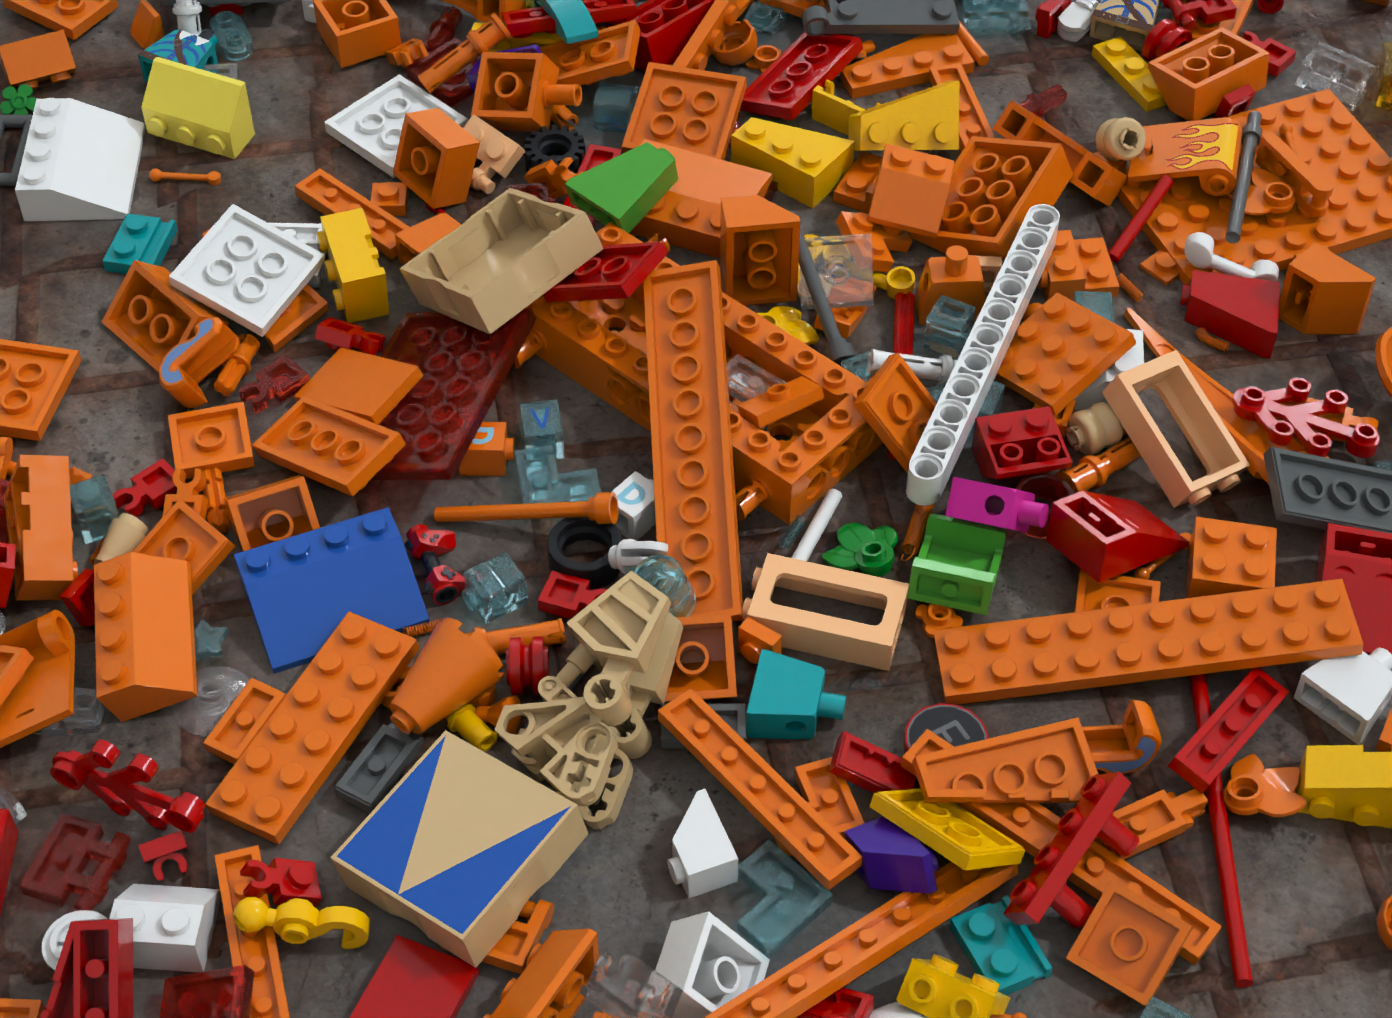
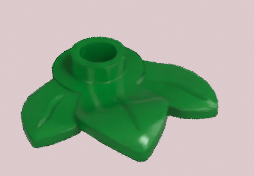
(863, 549)

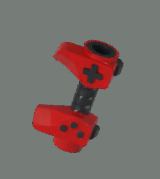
(426, 545)

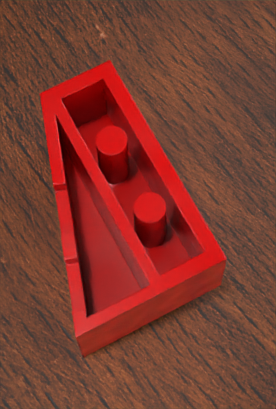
(94, 971)

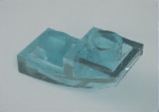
(766, 18)

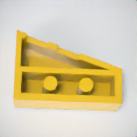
(915, 121)
(800, 160)
(353, 265)
(1347, 784)

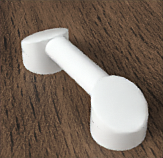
(1199, 253)

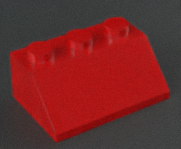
(666, 28)

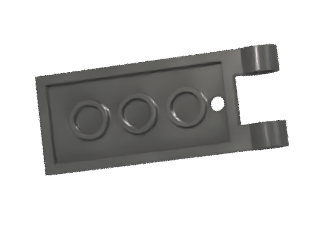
(882, 17)

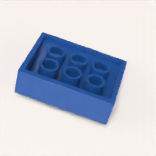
(313, 579)

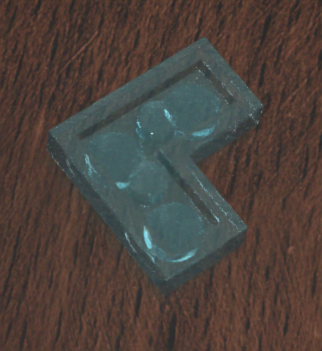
(543, 483)
(789, 900)

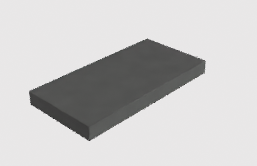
(1327, 490)

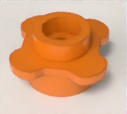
(930, 622)

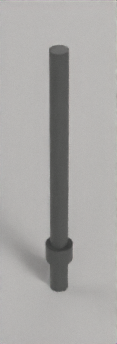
(1250, 140)

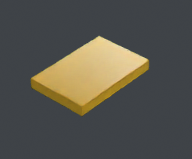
(948, 830)

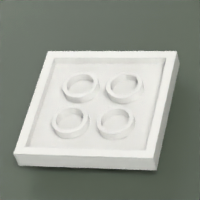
(376, 121)
(246, 270)

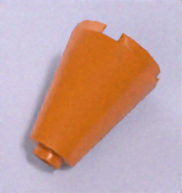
(444, 677)

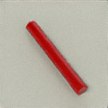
(1140, 218)

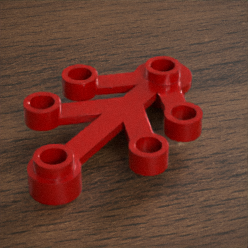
(1261, 406)
(119, 787)

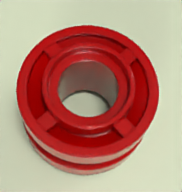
(1164, 38)
(526, 664)

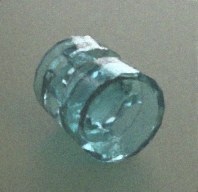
(669, 578)

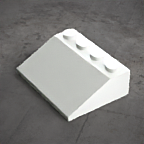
(78, 163)

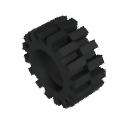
(554, 142)

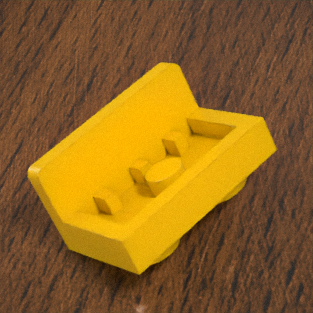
(941, 992)

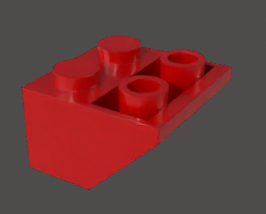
(1019, 444)

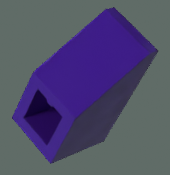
(893, 858)

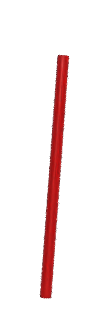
(1223, 851)

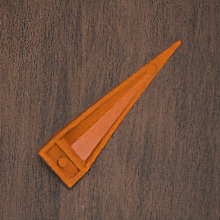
(1248, 435)

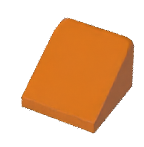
(146, 25)

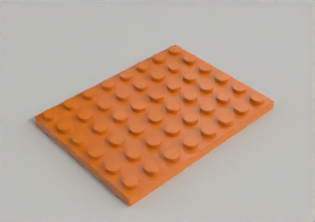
(1333, 147)

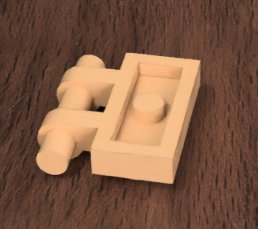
(495, 152)

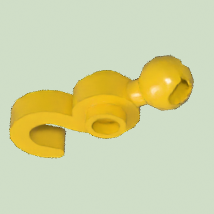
(300, 921)

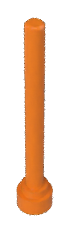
(601, 508)

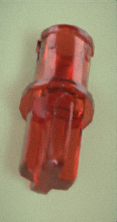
(444, 28)
(1045, 100)

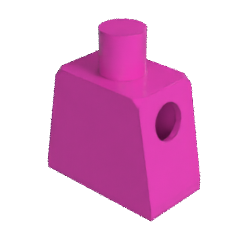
(995, 505)

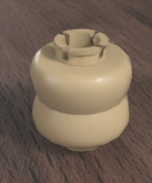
(1120, 139)
(1094, 429)

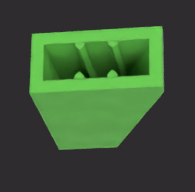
(624, 186)

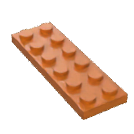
(312, 728)

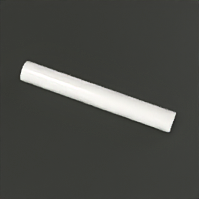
(817, 525)

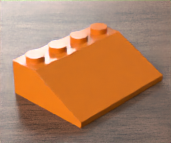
(994, 189)
(692, 207)

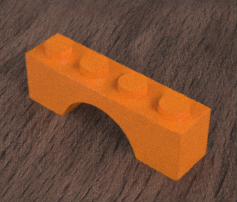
(1088, 170)

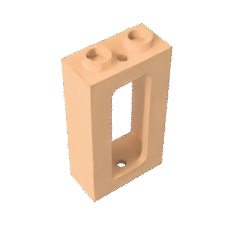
(1194, 417)
(822, 633)

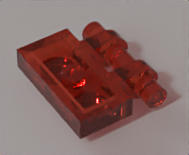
(63, 859)

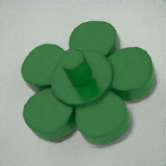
(18, 102)

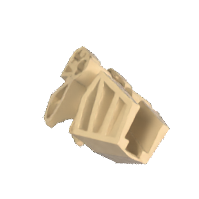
(576, 737)

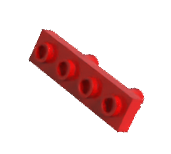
(1058, 859)

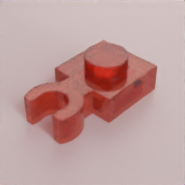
(277, 381)

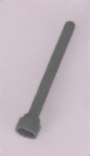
(837, 347)

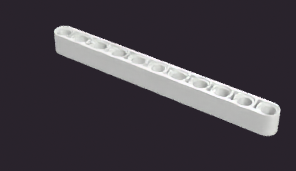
(981, 356)

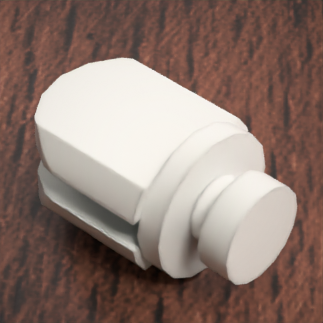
(1076, 20)
(629, 553)

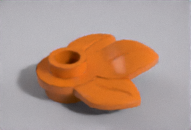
(1267, 194)
(1263, 790)

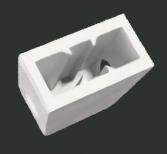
(1348, 691)

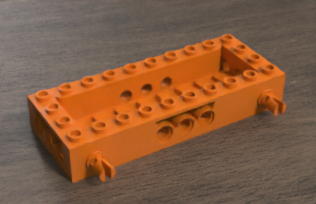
(768, 472)

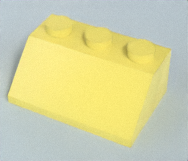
(197, 108)

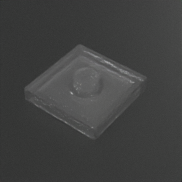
(844, 270)

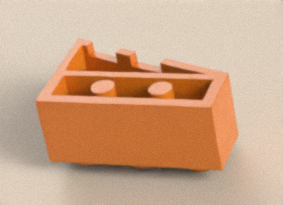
(41, 527)

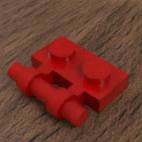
(1208, 10)

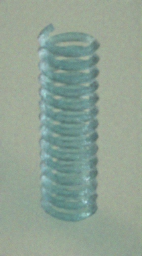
(796, 532)

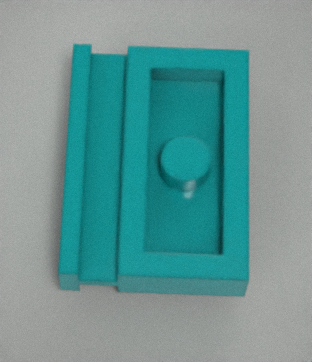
(141, 240)
(1000, 947)

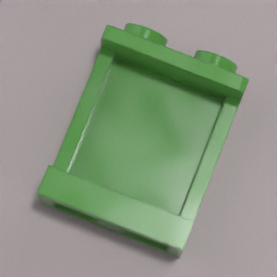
(957, 564)

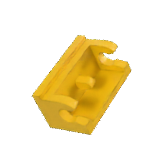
(831, 109)

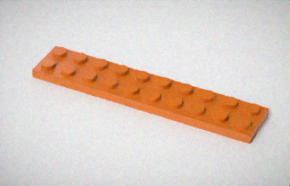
(693, 432)
(1146, 642)

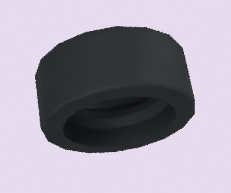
(578, 529)

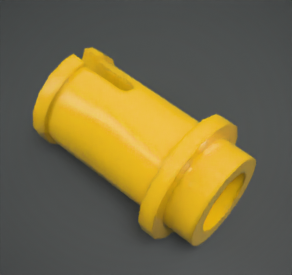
(471, 727)

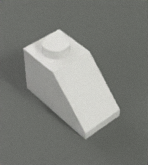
(701, 850)

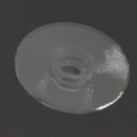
(203, 712)

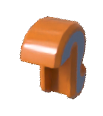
(195, 360)
(1125, 745)

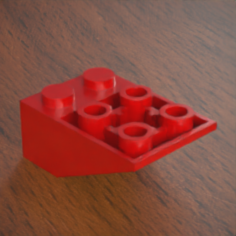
(1109, 534)
(1365, 566)

